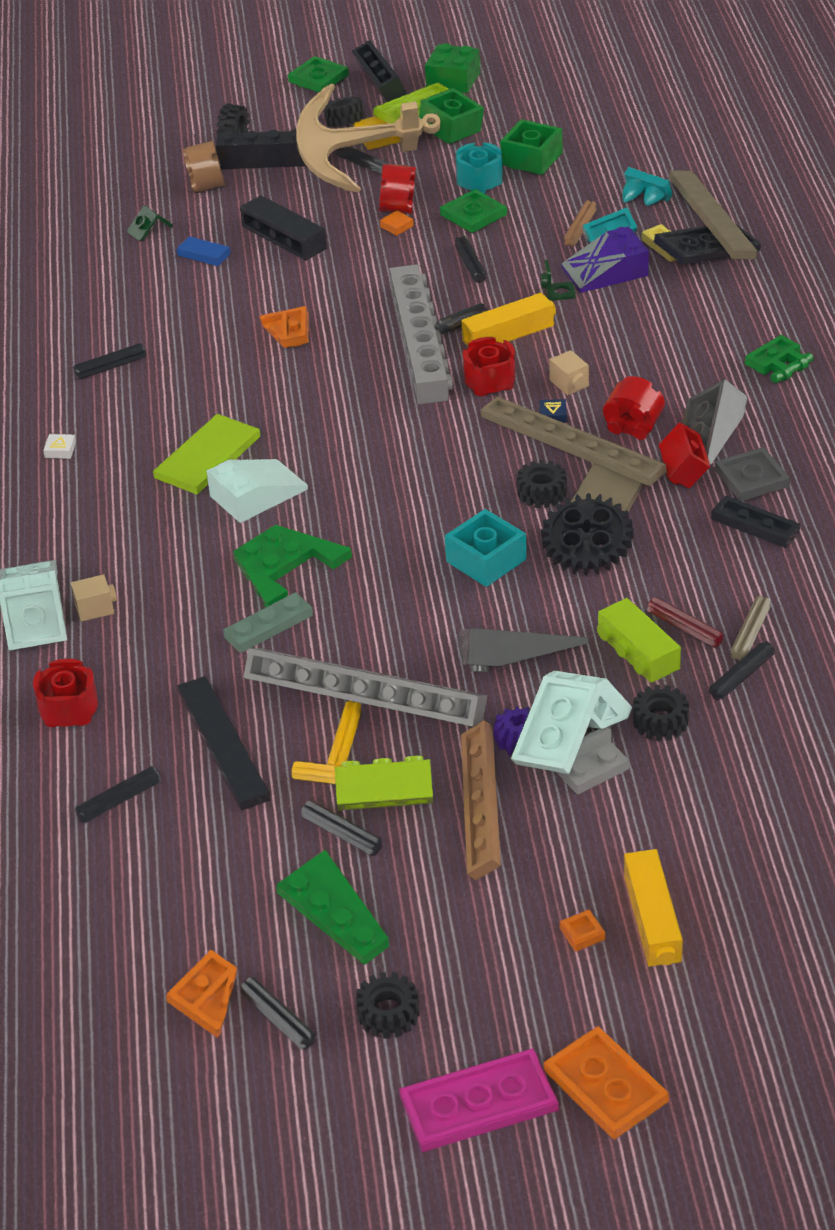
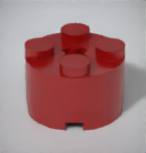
(397, 188)
(489, 366)
(633, 407)
(65, 693)

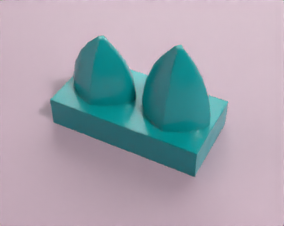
(651, 186)
(609, 222)

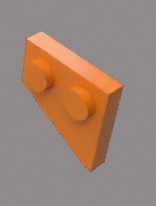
(288, 326)
(205, 992)

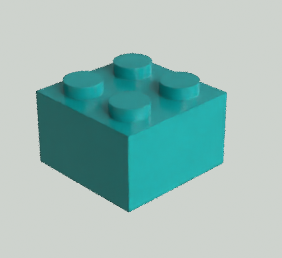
(485, 547)

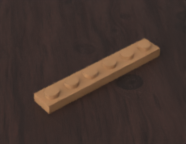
(480, 801)

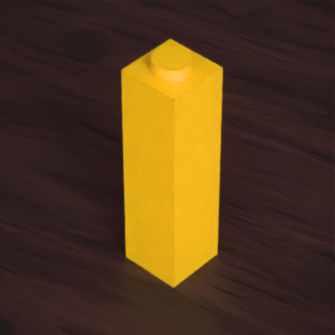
(510, 320)
(652, 908)

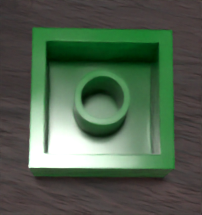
(453, 67)
(457, 114)
(531, 146)

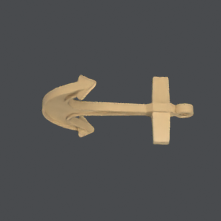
(318, 142)

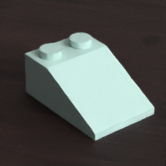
(252, 486)

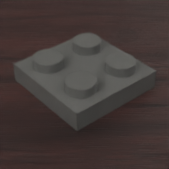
(752, 474)

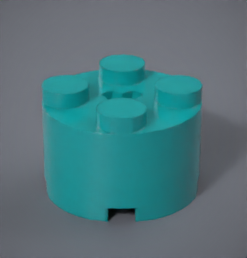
(479, 167)

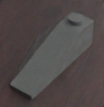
(497, 647)

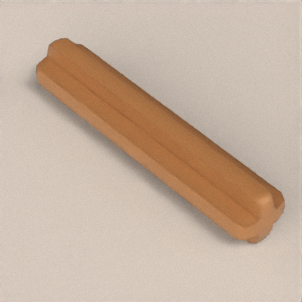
(576, 228)

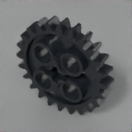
(587, 534)

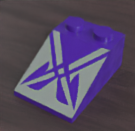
(608, 260)

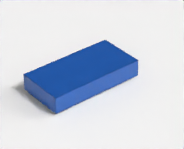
(203, 251)

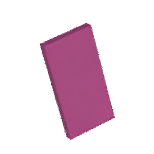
(478, 1100)

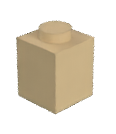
(569, 372)
(93, 597)

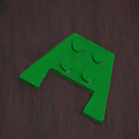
(279, 552)

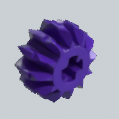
(509, 728)

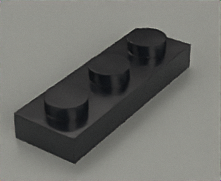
(755, 521)

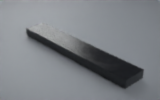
(223, 743)

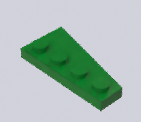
(333, 906)

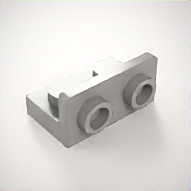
(595, 762)

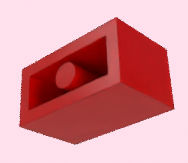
(684, 455)

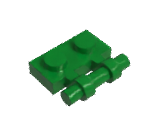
(773, 358)

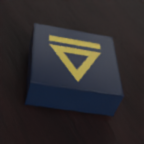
(554, 409)

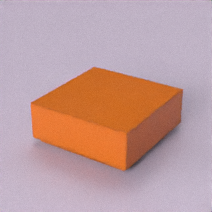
(396, 223)
(582, 930)

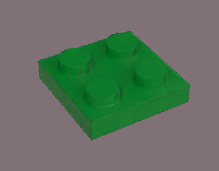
(317, 74)
(473, 210)

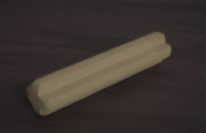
(750, 627)

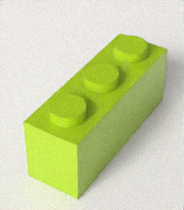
(639, 640)
(383, 783)

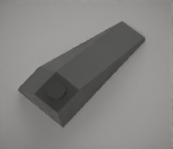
(715, 415)

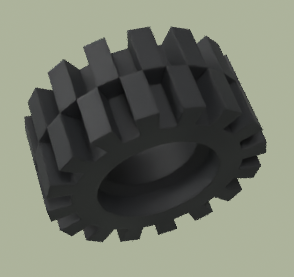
(344, 111)
(233, 119)
(541, 484)
(660, 700)
(387, 1020)

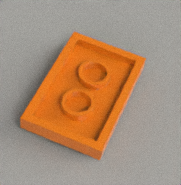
(606, 1082)

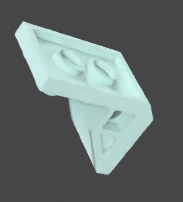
(31, 605)
(561, 716)

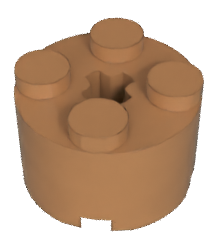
(203, 166)

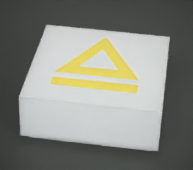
(59, 446)

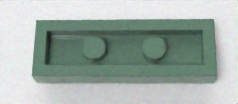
(268, 622)

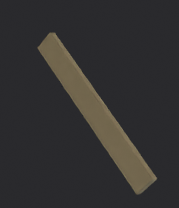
(713, 215)
(574, 441)

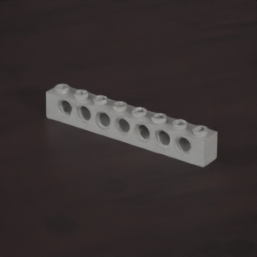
(420, 335)
(365, 686)

